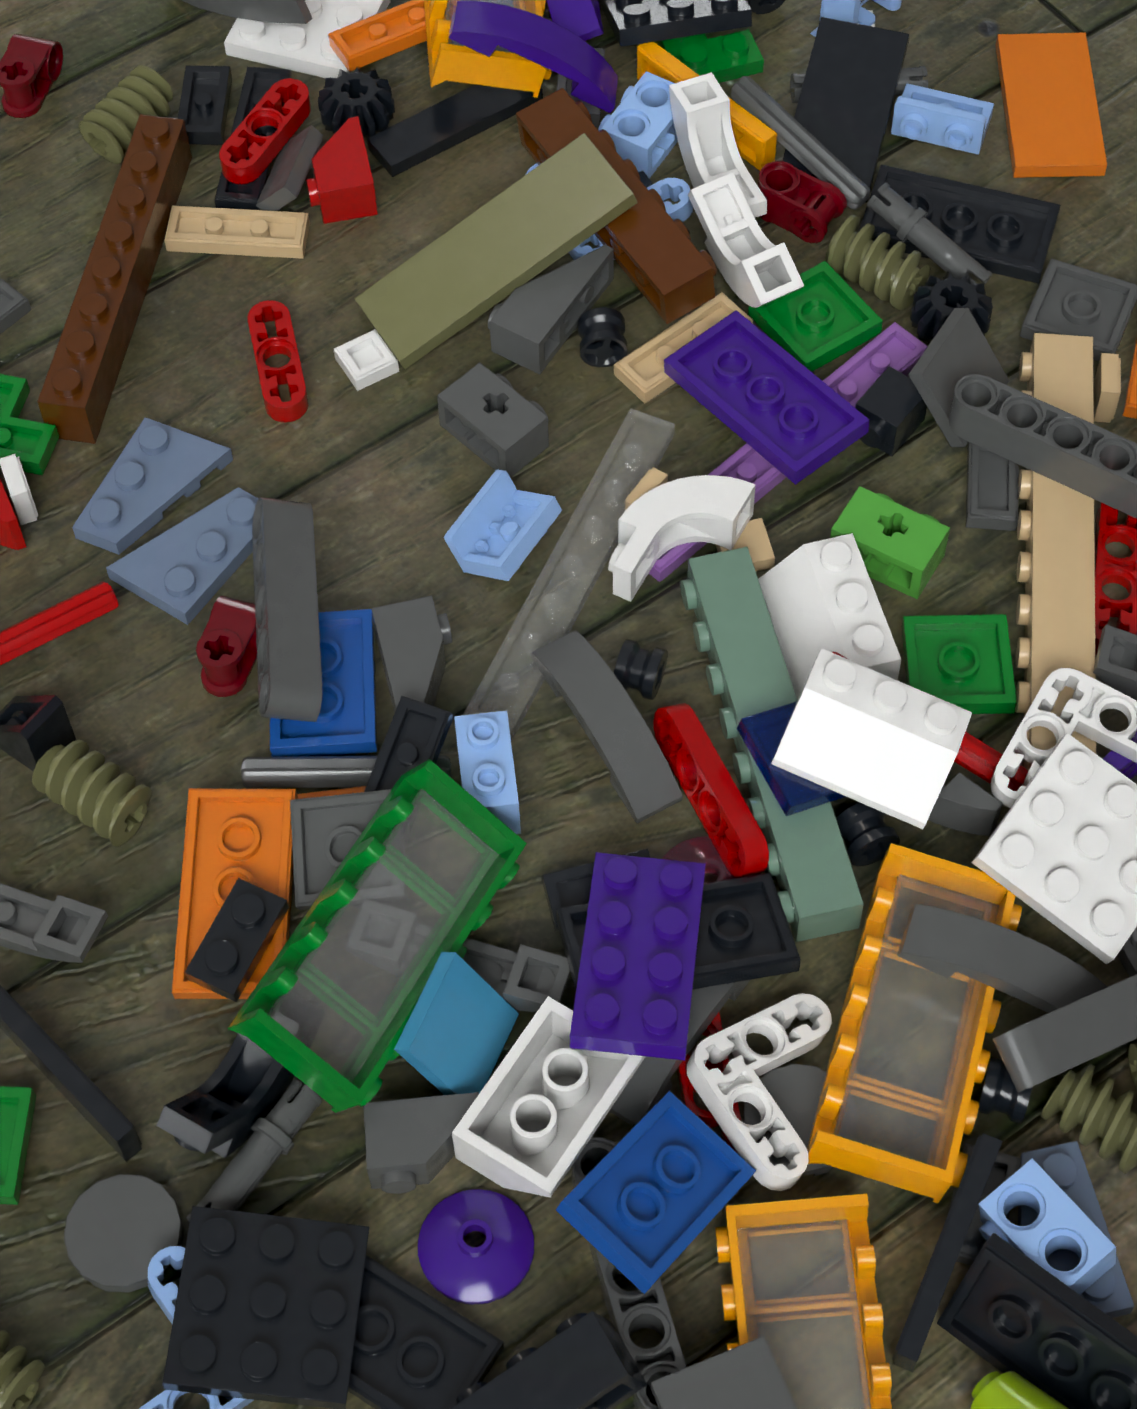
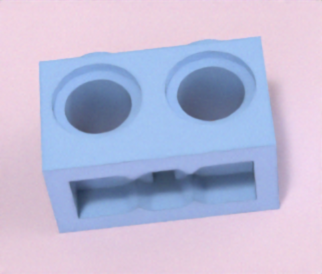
(643, 123)
(488, 764)
(1058, 1226)

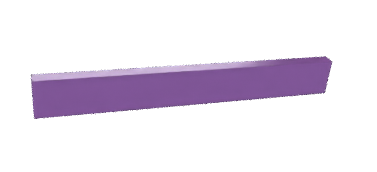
(851, 380)

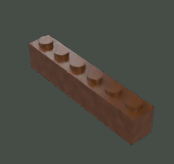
(644, 238)

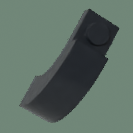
(229, 1102)

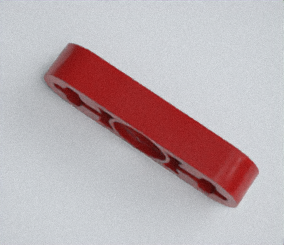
(265, 148)
(288, 374)

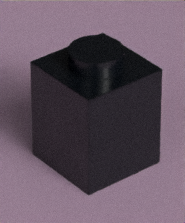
(892, 410)

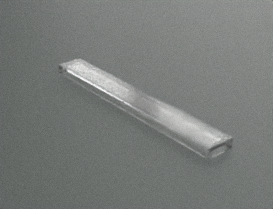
(571, 568)

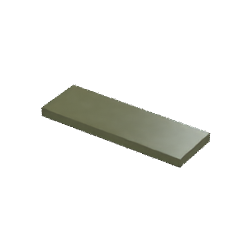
(495, 250)

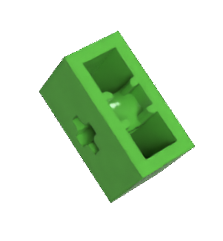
(894, 541)

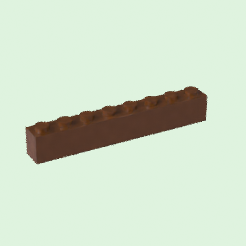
(115, 279)

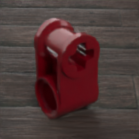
(28, 73)
(797, 201)
(228, 647)

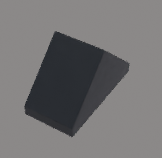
(33, 727)

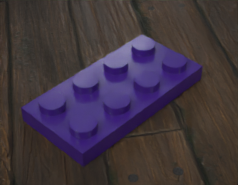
(766, 396)
(638, 957)

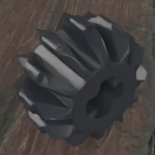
(355, 96)
(938, 299)

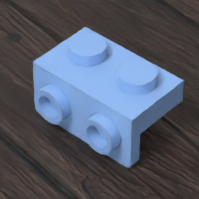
(941, 118)
(500, 528)

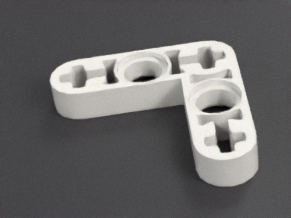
(1082, 716)
(742, 1083)

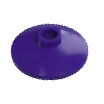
(479, 1272)

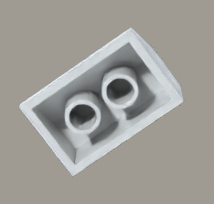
(828, 602)
(872, 738)
(540, 1106)

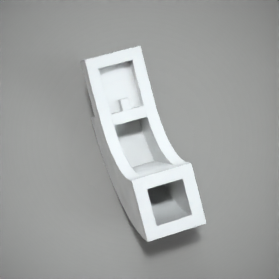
(707, 137)
(739, 248)
(674, 514)

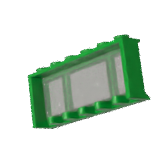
(375, 933)

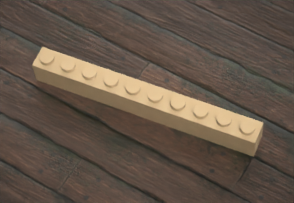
(1058, 539)

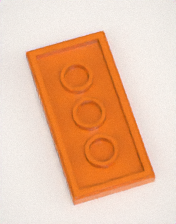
(1050, 105)
(227, 839)

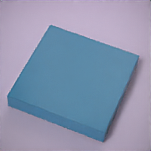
(456, 1028)

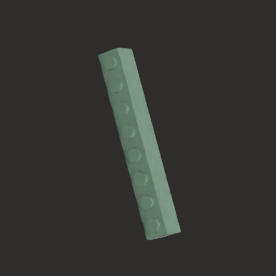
(752, 677)

